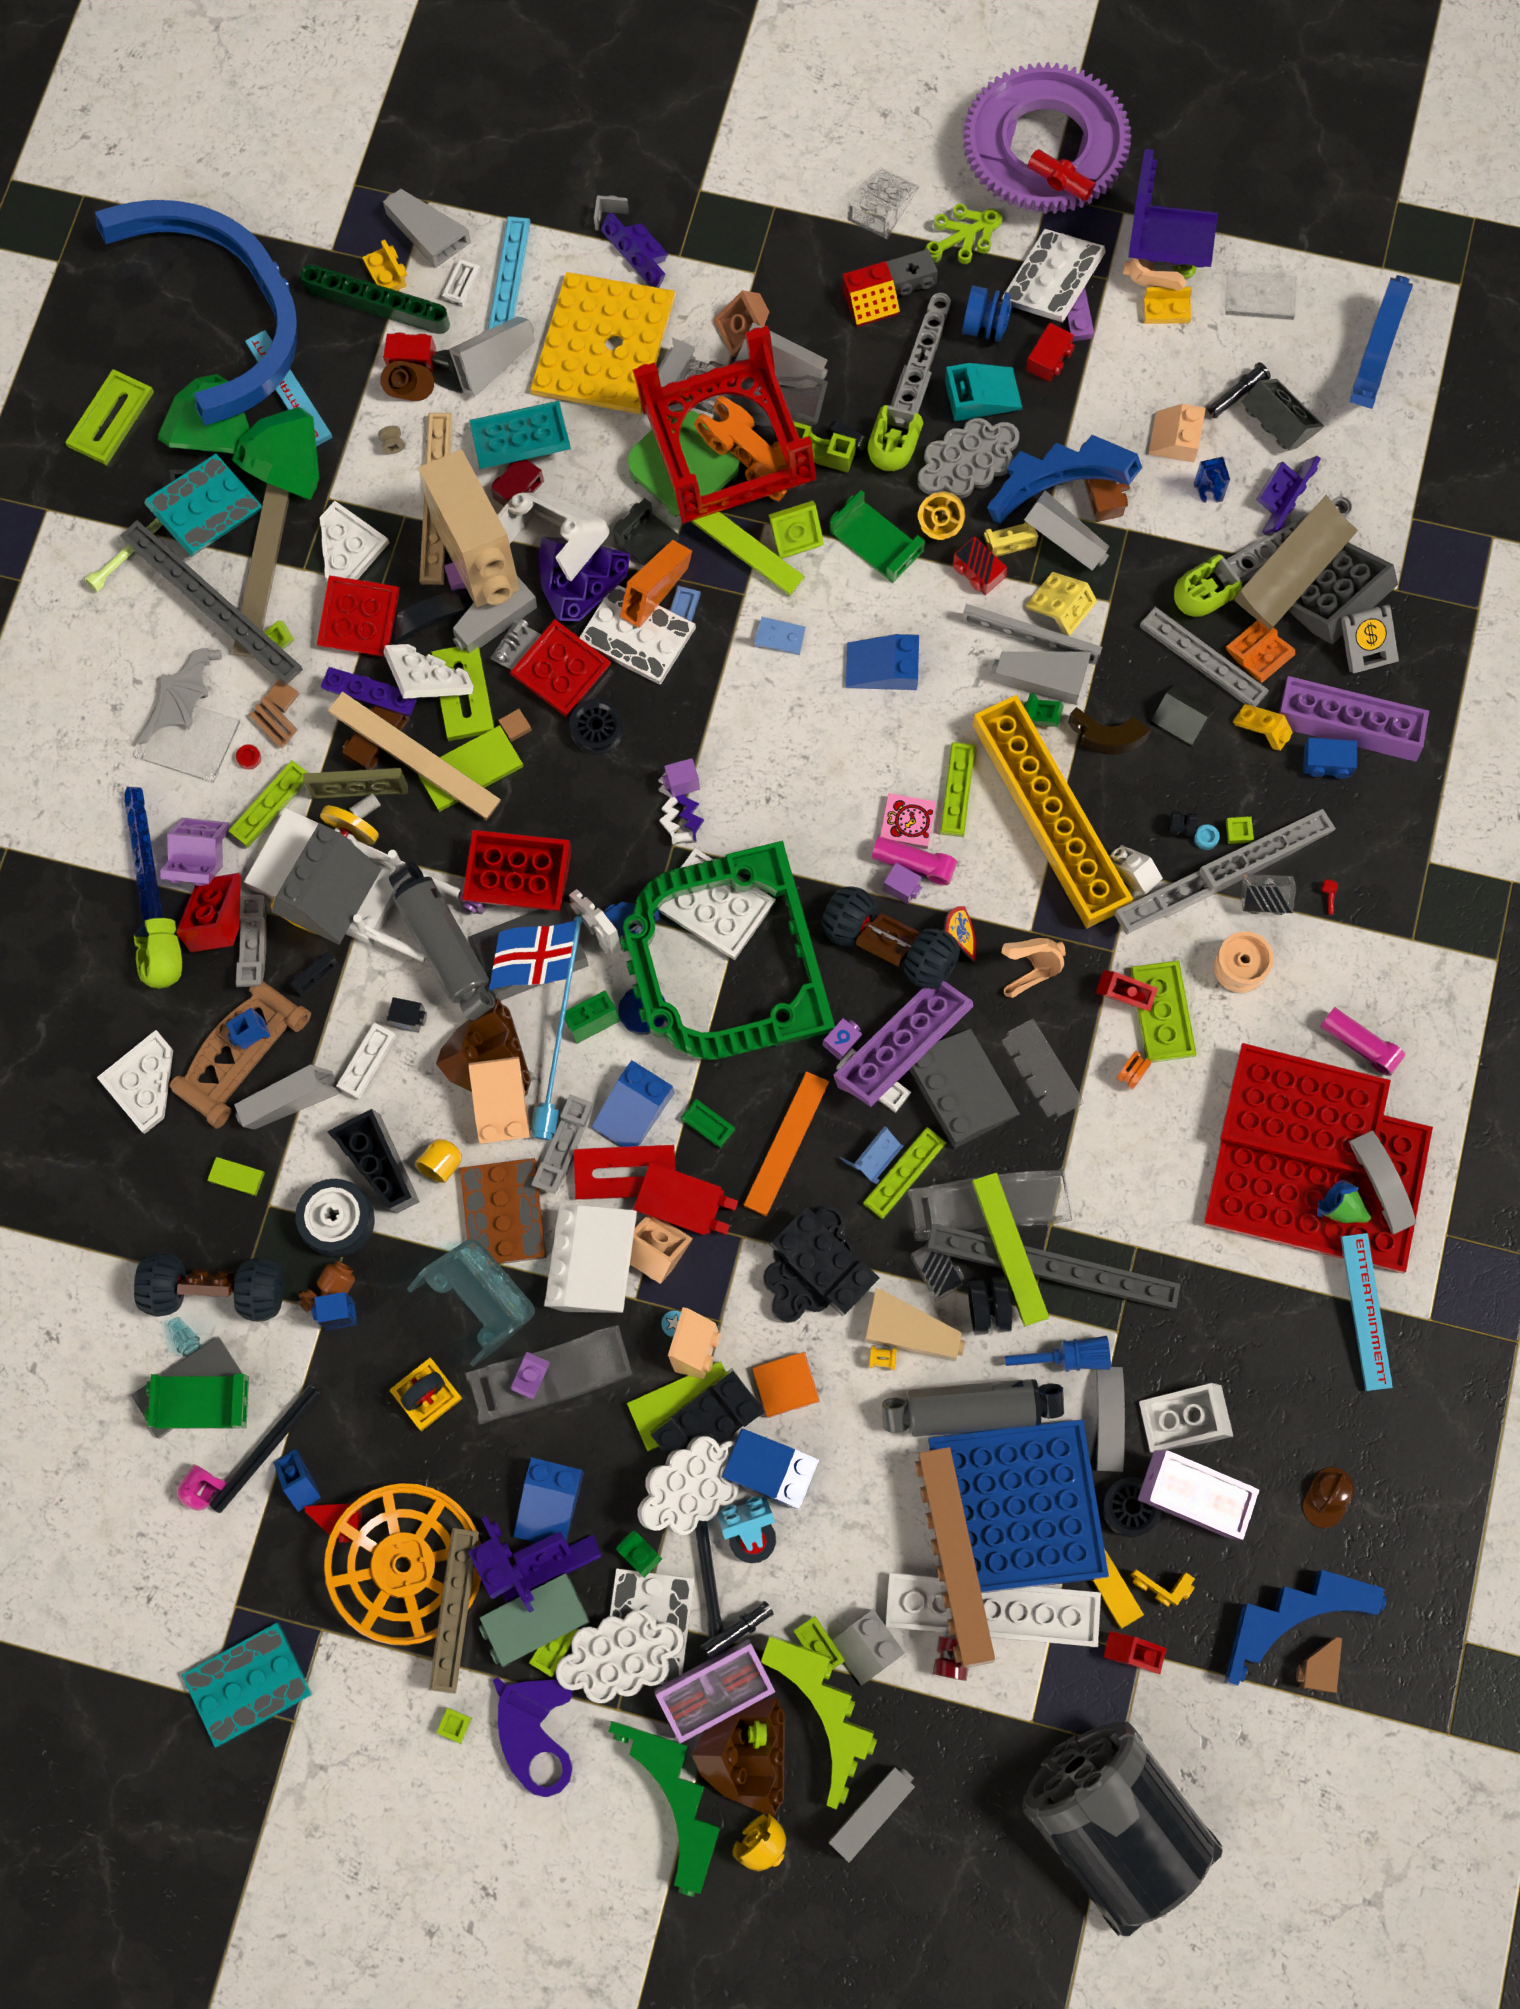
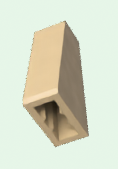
(911, 1330)

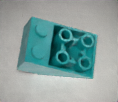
(981, 390)

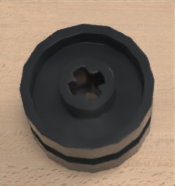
(989, 1305)

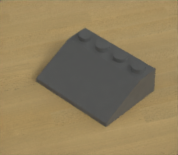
(1346, 586)
(326, 885)
(487, 943)
(962, 1088)

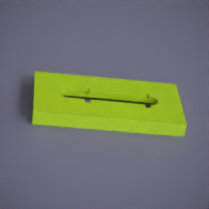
(97, 412)
(481, 718)

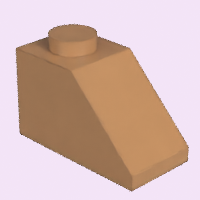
(1321, 1668)

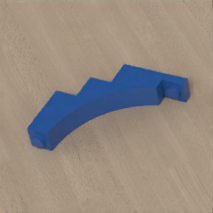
(1380, 342)
(1262, 1627)

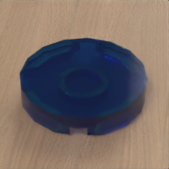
(629, 1014)

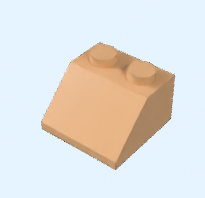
(1177, 432)
(657, 1247)
(693, 1344)

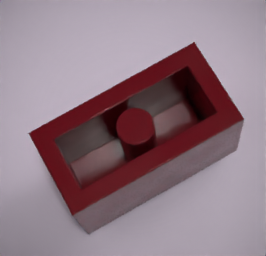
(518, 478)

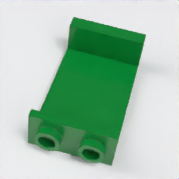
(875, 538)
(197, 1402)

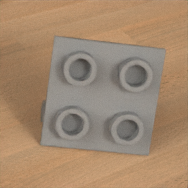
(515, 644)

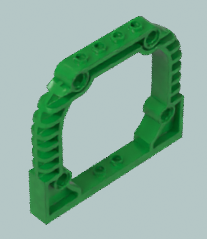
(769, 871)

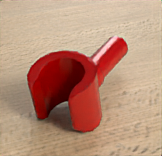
(1330, 887)

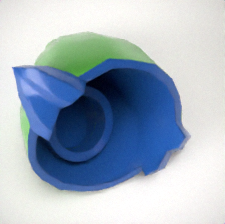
(1343, 1204)

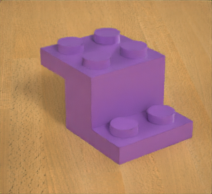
(194, 851)

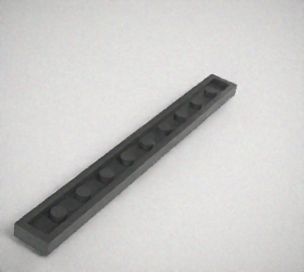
(211, 603)
(1059, 1268)

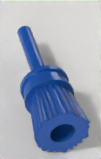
(1071, 1355)

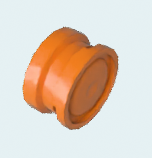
(1136, 1072)

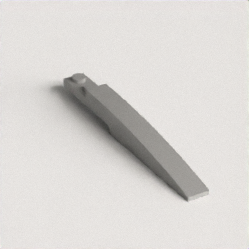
(1224, 872)

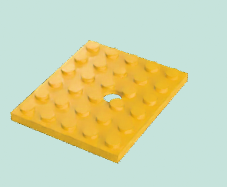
(574, 356)

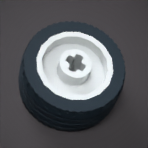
(322, 1204)

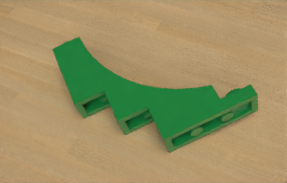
(665, 1762)

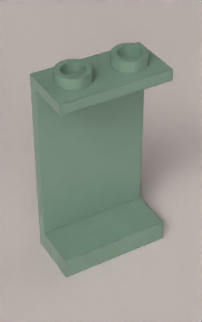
(518, 1632)

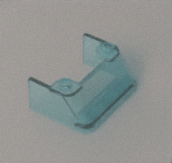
(485, 1291)

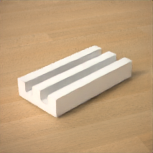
(469, 285)

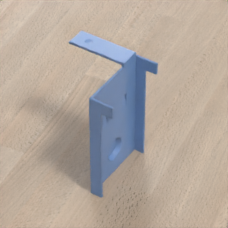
(779, 635)
(877, 1155)

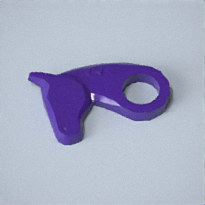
(522, 1738)

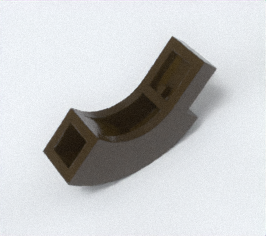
(1108, 739)

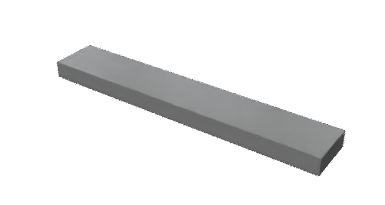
(1028, 632)
(1203, 658)

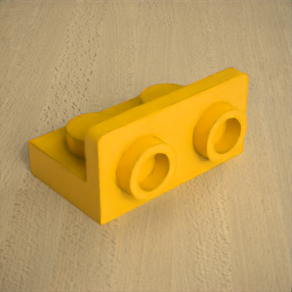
(385, 269)
(1167, 305)

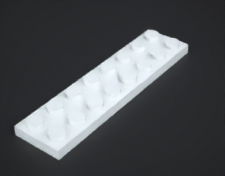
(1015, 1614)

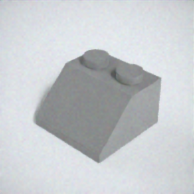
(867, 1647)

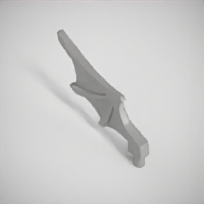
(180, 694)

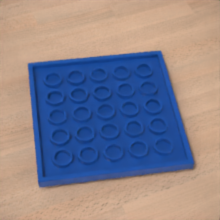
(1029, 1505)

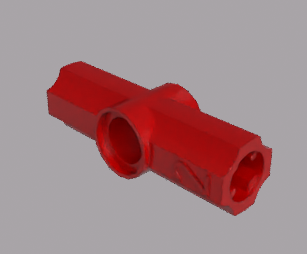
(1061, 175)

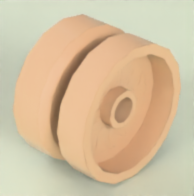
(1245, 948)

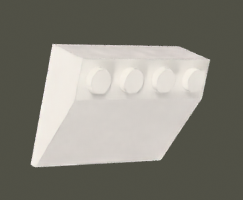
(590, 1259)

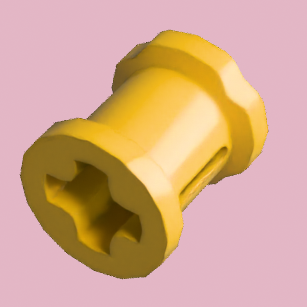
(888, 1363)

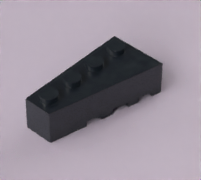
(376, 1158)

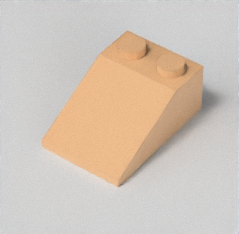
(499, 1100)

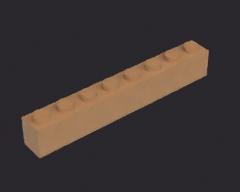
(955, 1558)

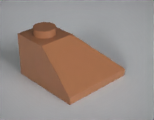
(738, 318)

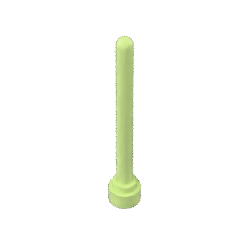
(97, 579)

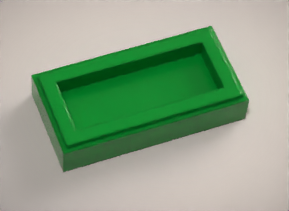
(708, 1123)

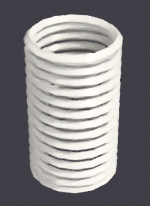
(365, 809)

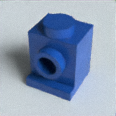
(247, 1029)

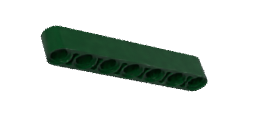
(382, 306)

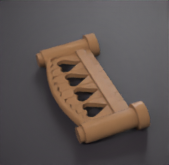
(211, 1097)

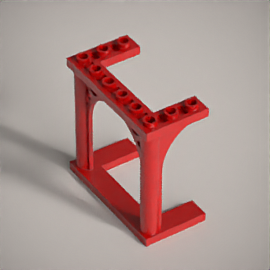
(761, 368)

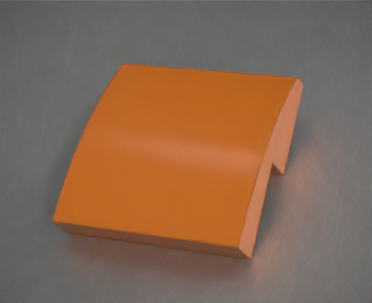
(1260, 651)
(786, 1384)

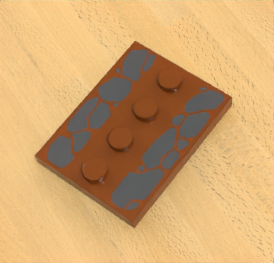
(504, 1210)

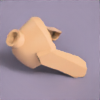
(1143, 273)
(1045, 957)

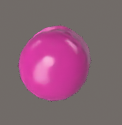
(191, 1485)

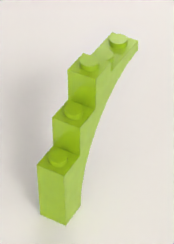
(846, 1739)

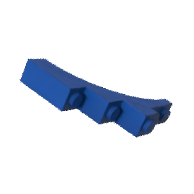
(1061, 464)

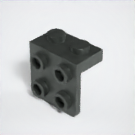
(643, 533)

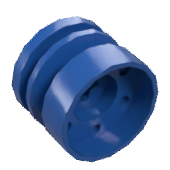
(986, 313)

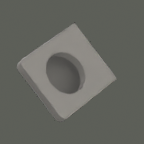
(609, 204)

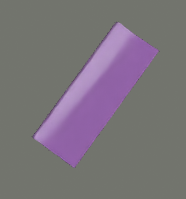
(1352, 716)
(902, 1042)

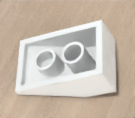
(1186, 1418)

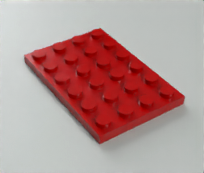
(1302, 1108)

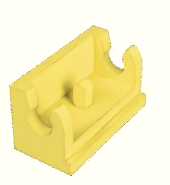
(1011, 539)

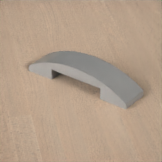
(252, 941)
(565, 1140)
(1385, 1181)
(1110, 1419)

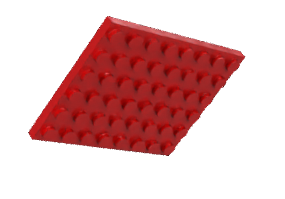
(1280, 1195)

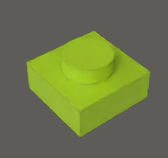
(280, 634)
(1239, 830)
(454, 1725)

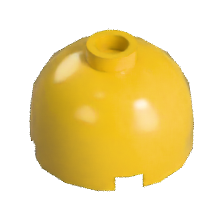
(941, 515)
(762, 1845)

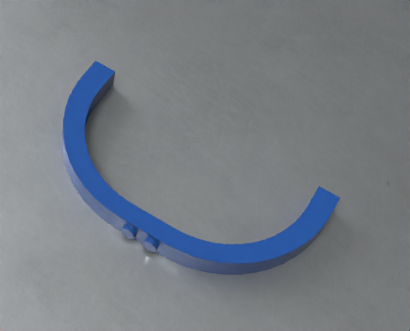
(188, 218)

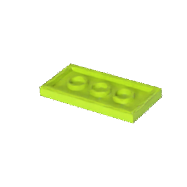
(481, 760)
(1167, 1026)
(660, 1404)

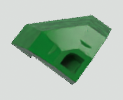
(186, 429)
(282, 452)

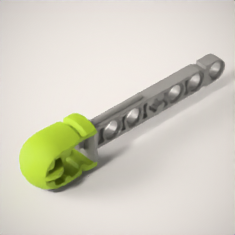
(903, 413)
(1230, 572)

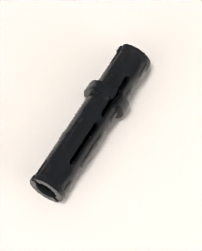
(745, 1624)

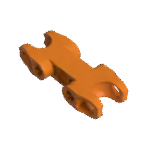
(737, 437)

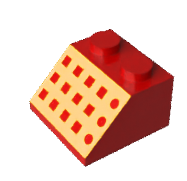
(870, 294)

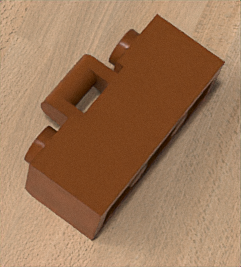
(1106, 498)

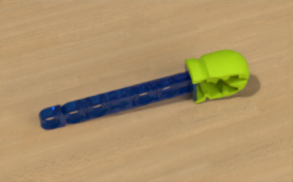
(158, 948)

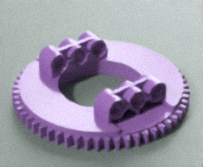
(993, 124)

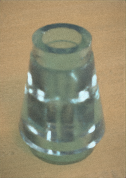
(184, 1337)

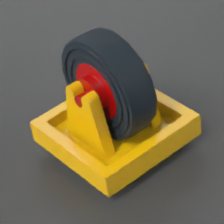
(425, 1394)

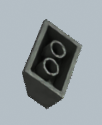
(1281, 413)

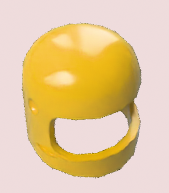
(442, 1158)

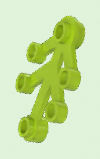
(965, 231)

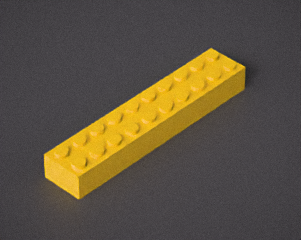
(1051, 811)

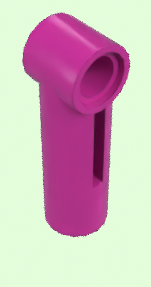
(936, 867)
(1382, 1054)

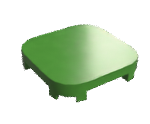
(711, 469)

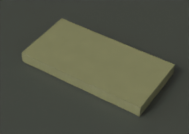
(355, 783)

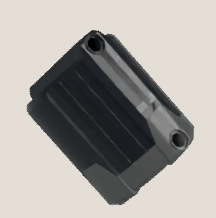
(1137, 1833)

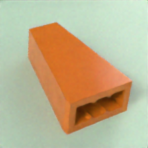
(654, 582)

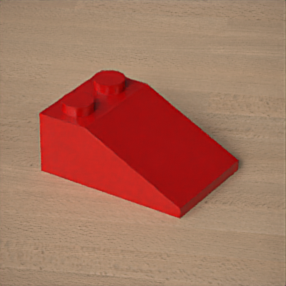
(212, 914)

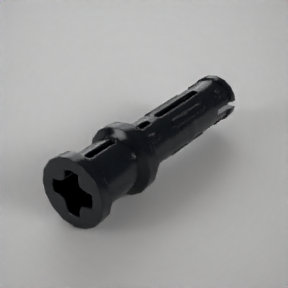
(1244, 386)

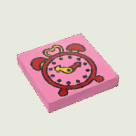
(908, 820)

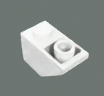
(1135, 869)

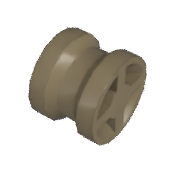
(391, 439)

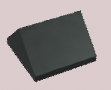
(1182, 715)

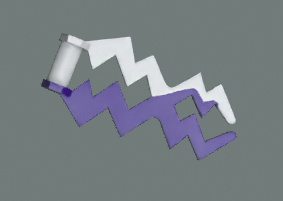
(694, 821)

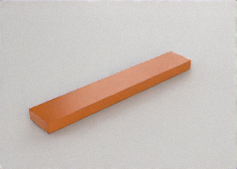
(786, 1144)

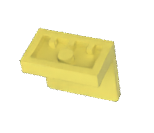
(1064, 600)

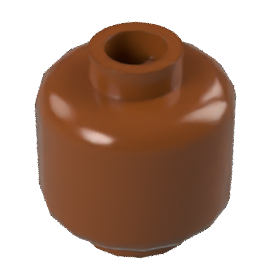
(335, 1279)

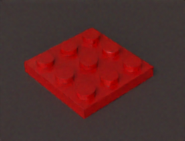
(357, 616)
(560, 668)

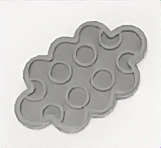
(968, 458)

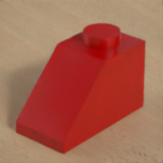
(1126, 990)
(328, 1515)
(1134, 1652)

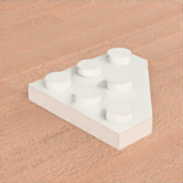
(348, 543)
(425, 675)
(596, 922)
(142, 1081)

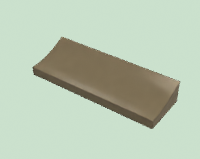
(1296, 563)

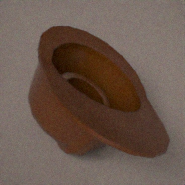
(407, 381)
(1328, 1497)

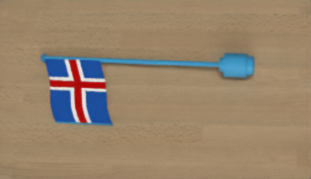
(538, 958)

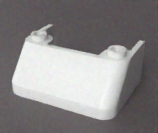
(580, 528)

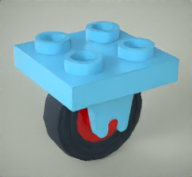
(749, 1529)

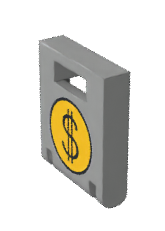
(1369, 635)

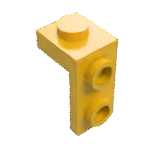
(1266, 722)
(1181, 1589)

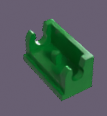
(591, 1016)

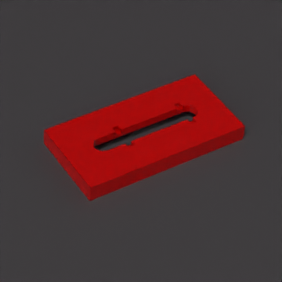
(615, 1157)

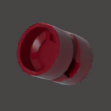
(946, 1666)

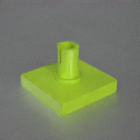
(796, 529)

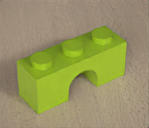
(833, 453)

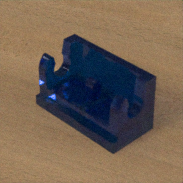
(1212, 477)

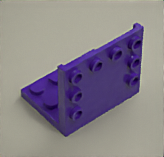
(1169, 232)

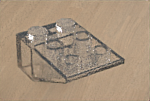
(881, 202)

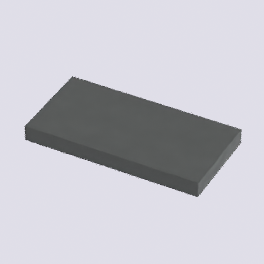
(207, 1361)

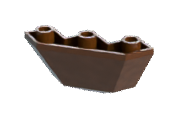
(485, 1039)
(737, 1768)

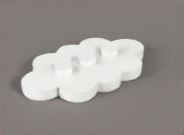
(688, 1487)
(620, 1656)

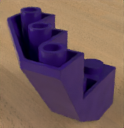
(590, 586)

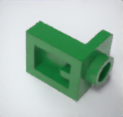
(639, 1553)

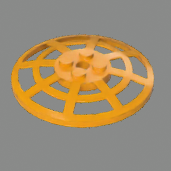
(384, 1557)

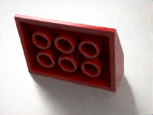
(517, 870)

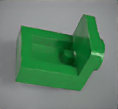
(1043, 711)

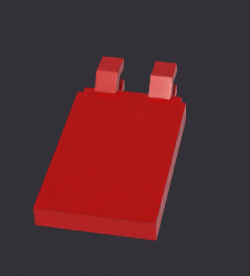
(682, 1200)

